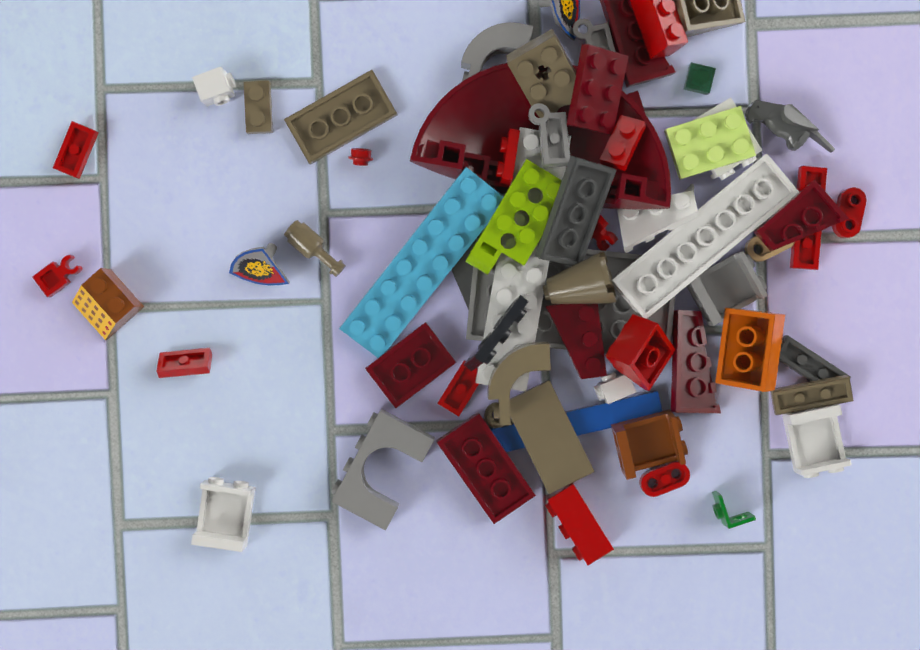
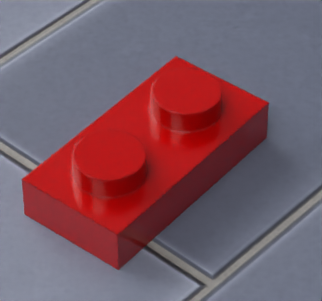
(622, 142)
(509, 147)
(75, 150)
(184, 362)
(459, 390)

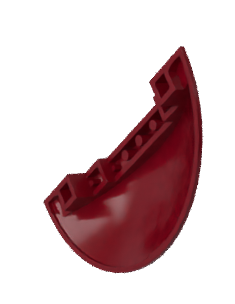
(477, 112)

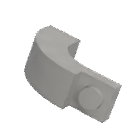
(493, 41)

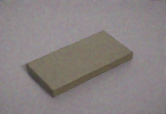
(340, 117)
(549, 437)

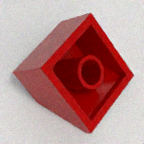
(641, 351)

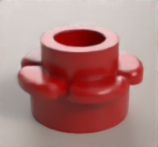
(360, 156)

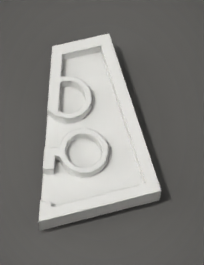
(646, 223)

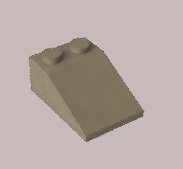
(708, 15)

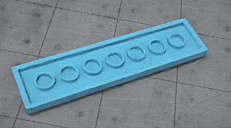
(422, 263)

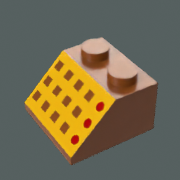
(106, 302)

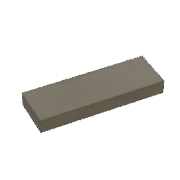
(812, 395)

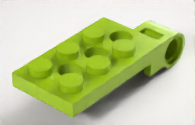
(489, 246)

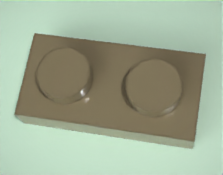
(258, 107)

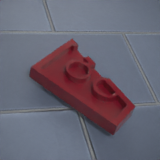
(800, 217)
(582, 337)

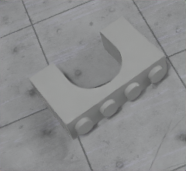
(354, 491)

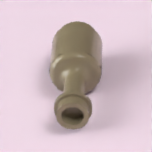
(310, 245)

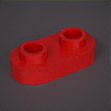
(853, 211)
(664, 479)

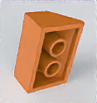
(750, 349)

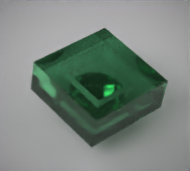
(699, 78)

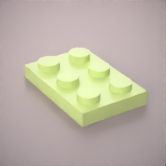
(710, 142)

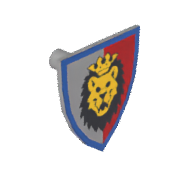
(565, 13)
(258, 266)

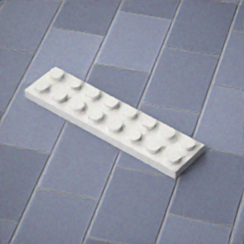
(704, 240)

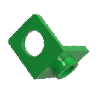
(721, 513)

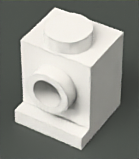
(614, 387)

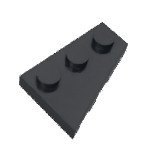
(500, 334)

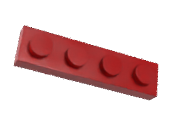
(806, 251)

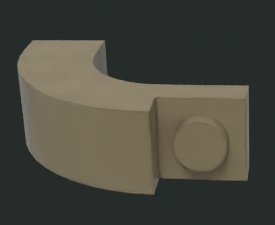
(512, 366)

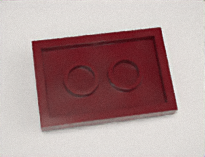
(597, 89)
(410, 365)

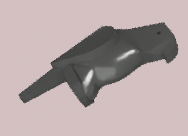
(786, 123)

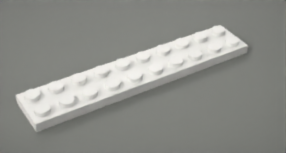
(515, 279)

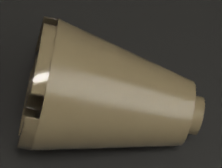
(582, 283)

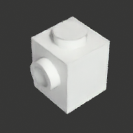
(215, 86)

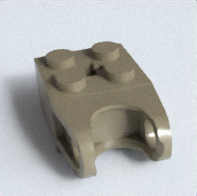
(550, 87)

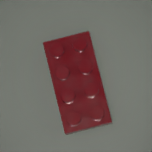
(485, 468)

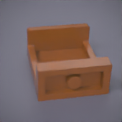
(649, 442)

